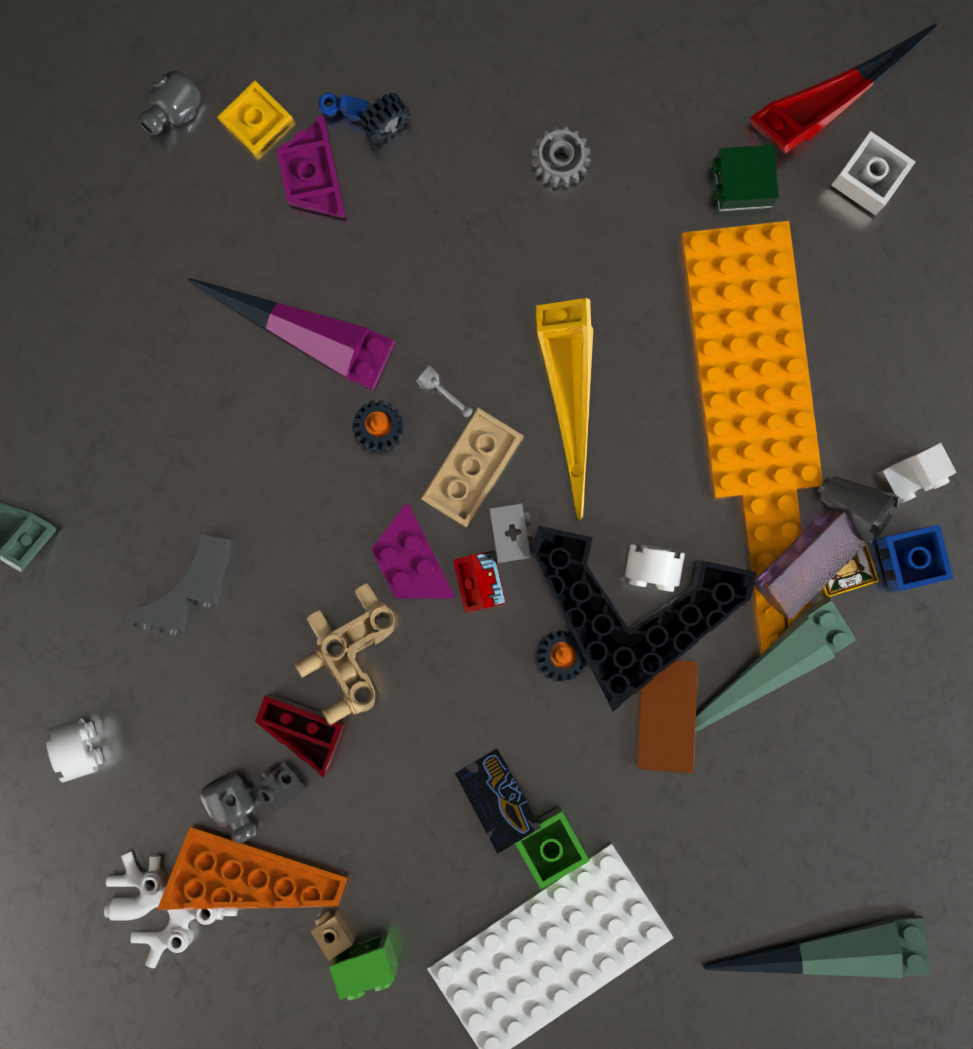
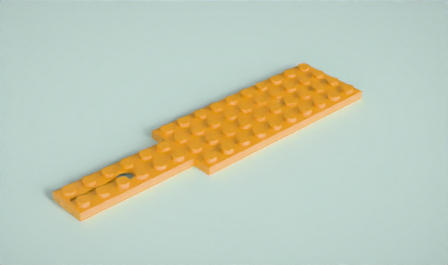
(754, 387)

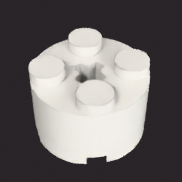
(654, 566)
(73, 749)

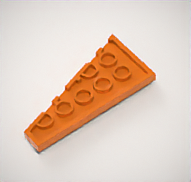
(229, 875)

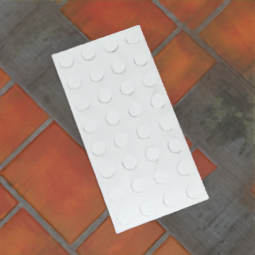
(550, 952)

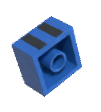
(914, 558)

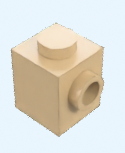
(332, 934)

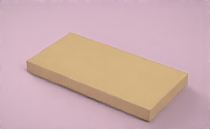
(472, 467)

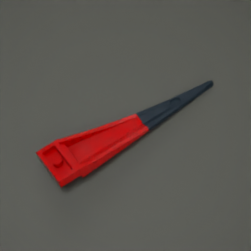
(805, 113)

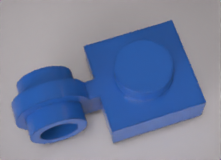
(350, 106)

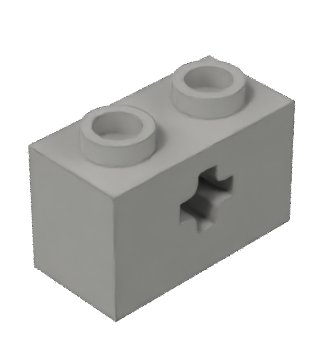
(501, 520)

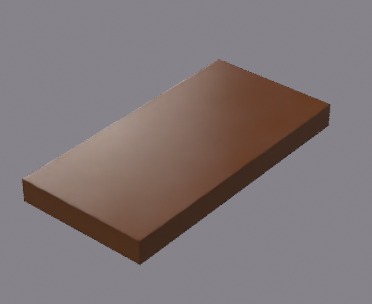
(669, 719)

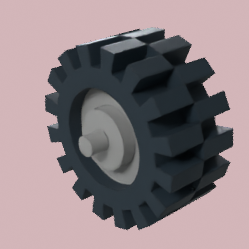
(384, 117)

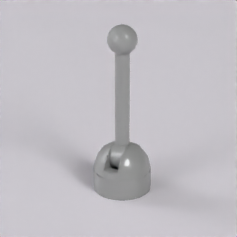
(430, 379)

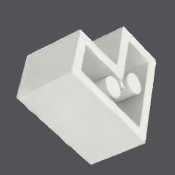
(921, 470)

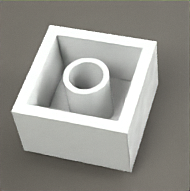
(873, 173)

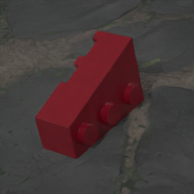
(301, 731)

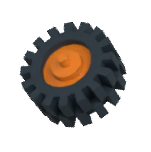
(377, 426)
(560, 657)

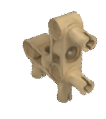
(352, 639)

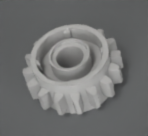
(561, 171)

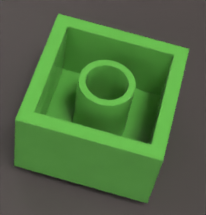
(552, 849)
(364, 968)

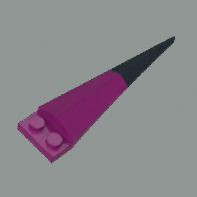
(340, 345)

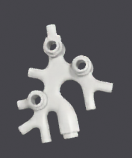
(149, 898)

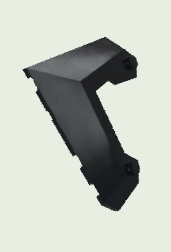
(632, 656)

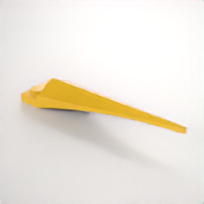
(567, 351)

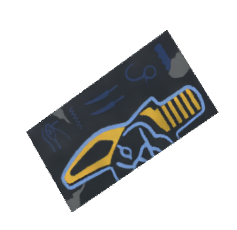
(497, 801)

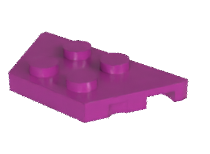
(310, 171)
(409, 560)

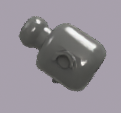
(170, 102)
(229, 804)

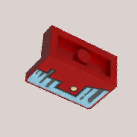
(479, 581)

